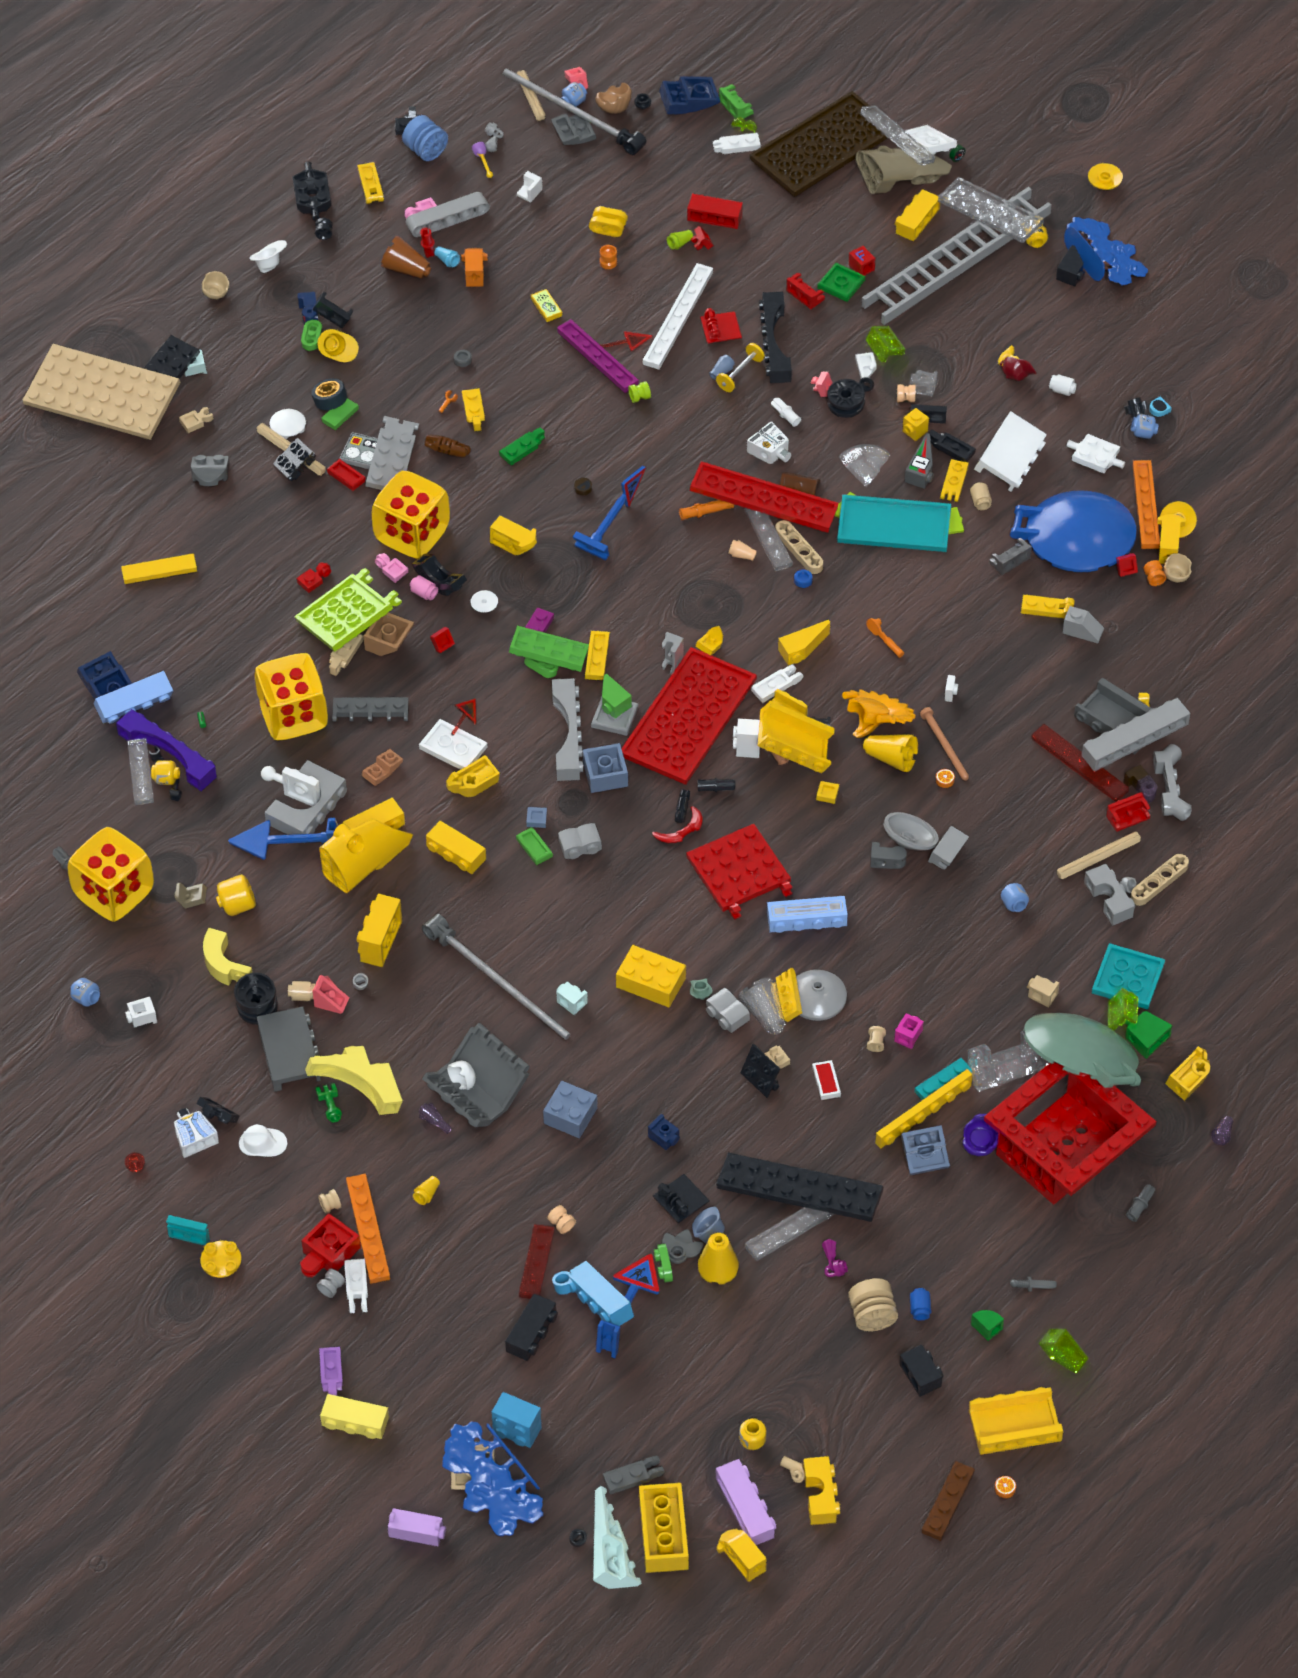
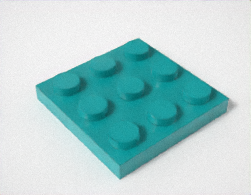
(1130, 971)

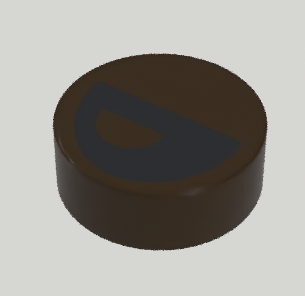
(582, 486)

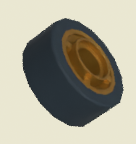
(329, 394)

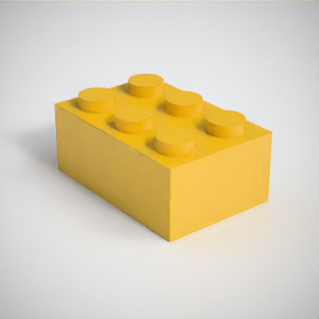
(379, 930)
(650, 976)

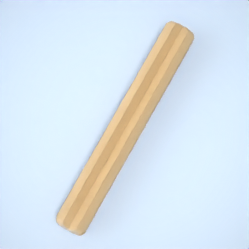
(532, 98)

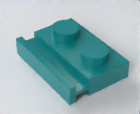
(187, 1230)

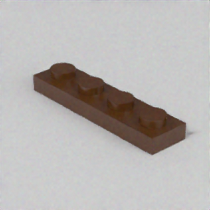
(948, 1500)

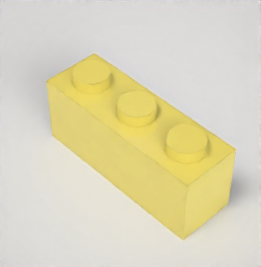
(354, 1416)

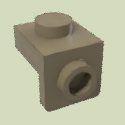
(191, 895)

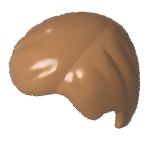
(614, 99)

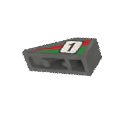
(920, 467)

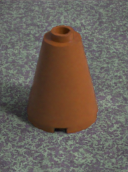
(405, 259)

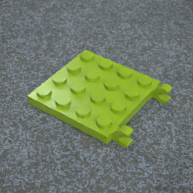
(346, 610)

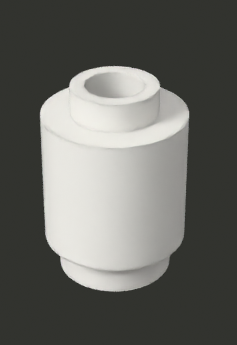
(1062, 385)

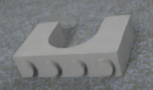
(305, 821)

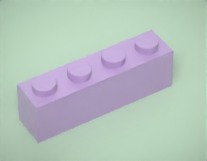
(744, 1501)

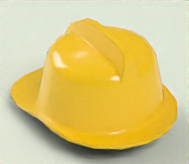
(337, 345)

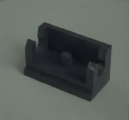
(331, 311)

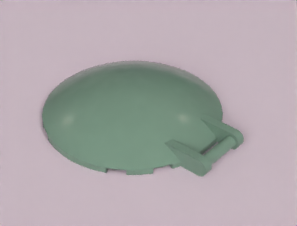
(1083, 1047)

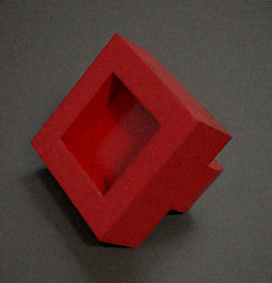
(702, 239)
(1127, 565)
(442, 640)

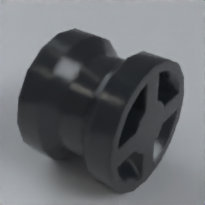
(323, 228)

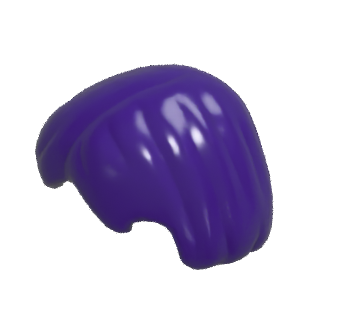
(979, 1137)

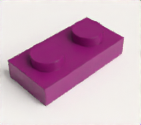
(540, 620)

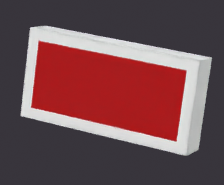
(826, 1080)

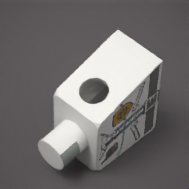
(769, 444)

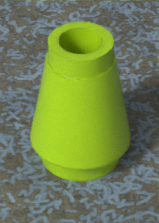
(678, 239)

